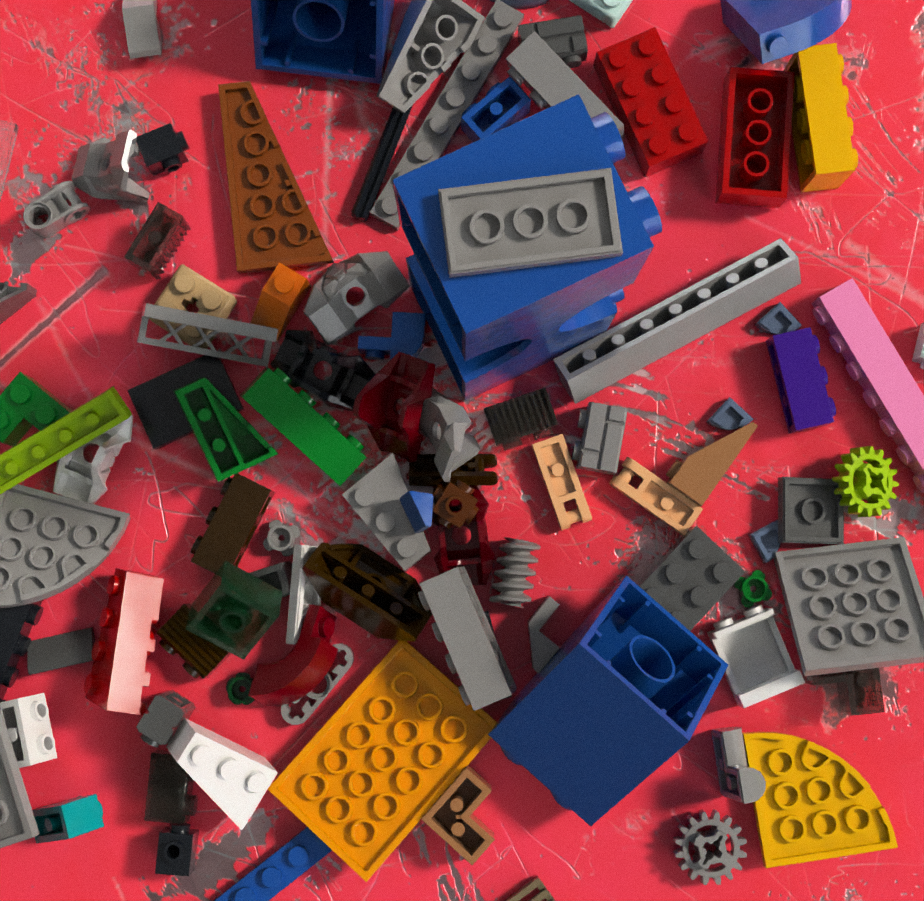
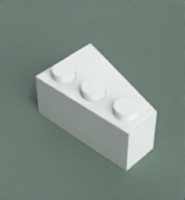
(223, 769)

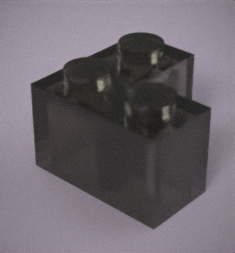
(857, 690)

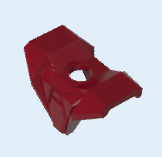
(376, 404)
(476, 554)

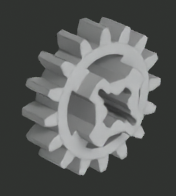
(703, 859)

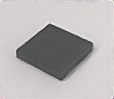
(809, 511)

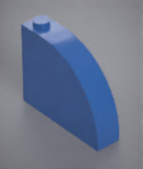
(783, 26)

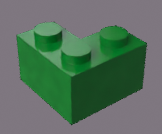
(25, 405)

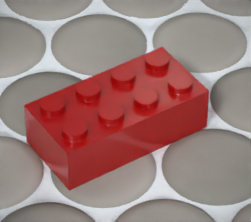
(650, 102)
(755, 137)

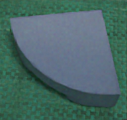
(778, 321)
(729, 416)
(766, 541)

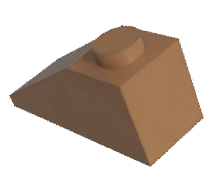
(703, 470)

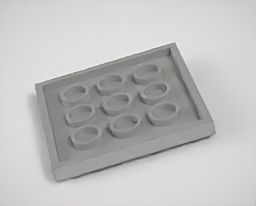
(853, 605)

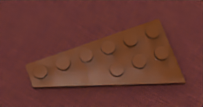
(265, 200)

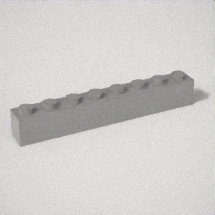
(678, 320)

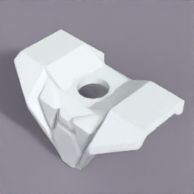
(87, 480)

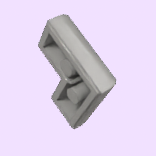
(735, 777)

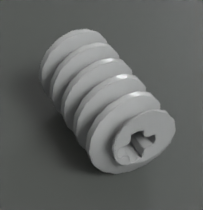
(515, 572)

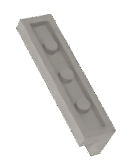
(208, 322)

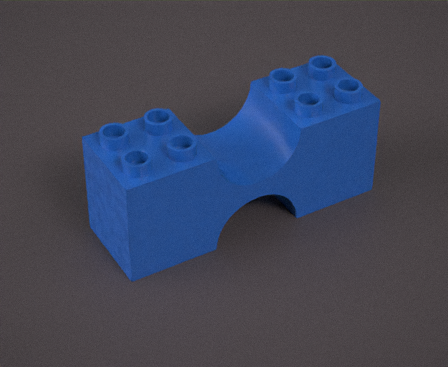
(521, 318)

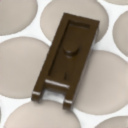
(425, 472)

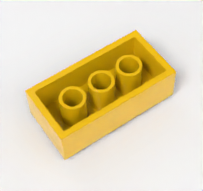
(820, 119)

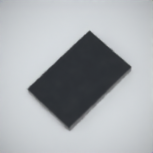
(160, 408)

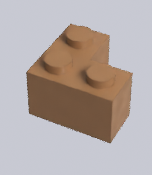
(454, 817)

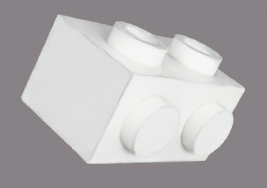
(29, 729)

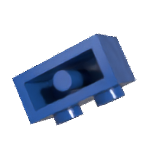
(500, 108)

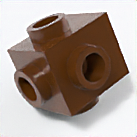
(449, 491)

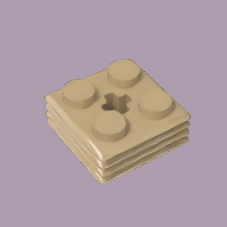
(190, 287)

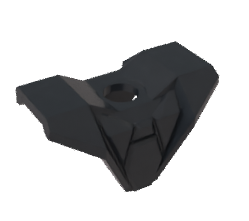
(299, 357)

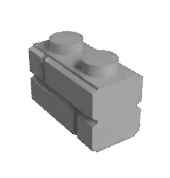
(601, 438)

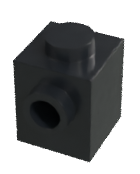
(163, 149)
(177, 850)

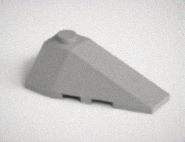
(425, 47)

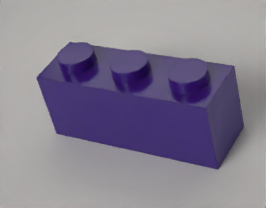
(801, 380)

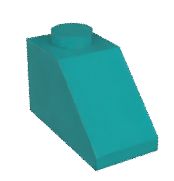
(68, 818)

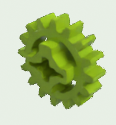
(865, 481)

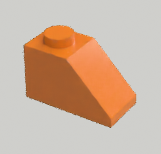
(280, 299)

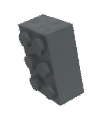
(691, 577)

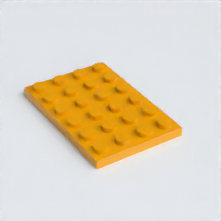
(383, 759)

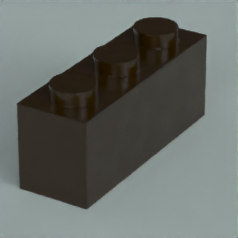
(231, 523)

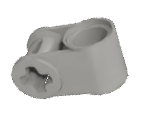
(57, 208)

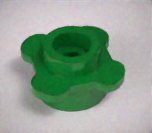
(762, 591)

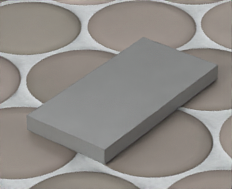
(530, 222)

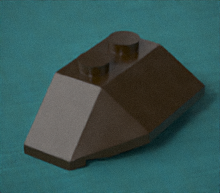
(367, 590)

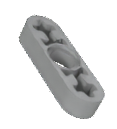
(308, 708)

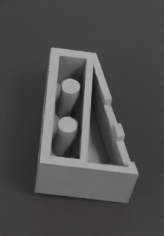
(379, 506)

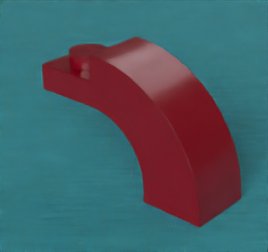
(302, 667)

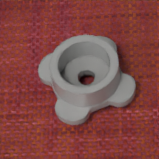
(272, 541)

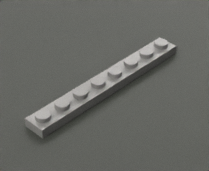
(454, 99)

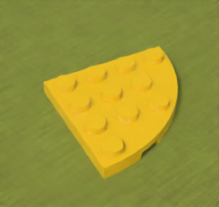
(812, 803)

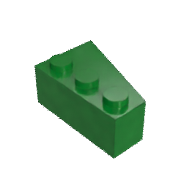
(220, 430)

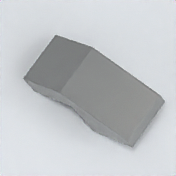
(142, 28)
(541, 647)

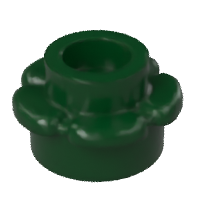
(233, 689)

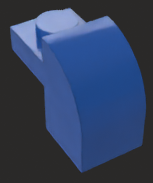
(406, 337)

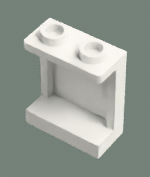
(755, 656)

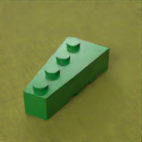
(303, 425)

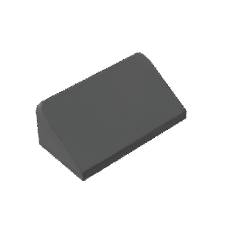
(60, 651)

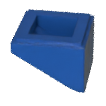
(418, 509)

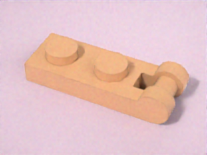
(561, 480)
(657, 497)

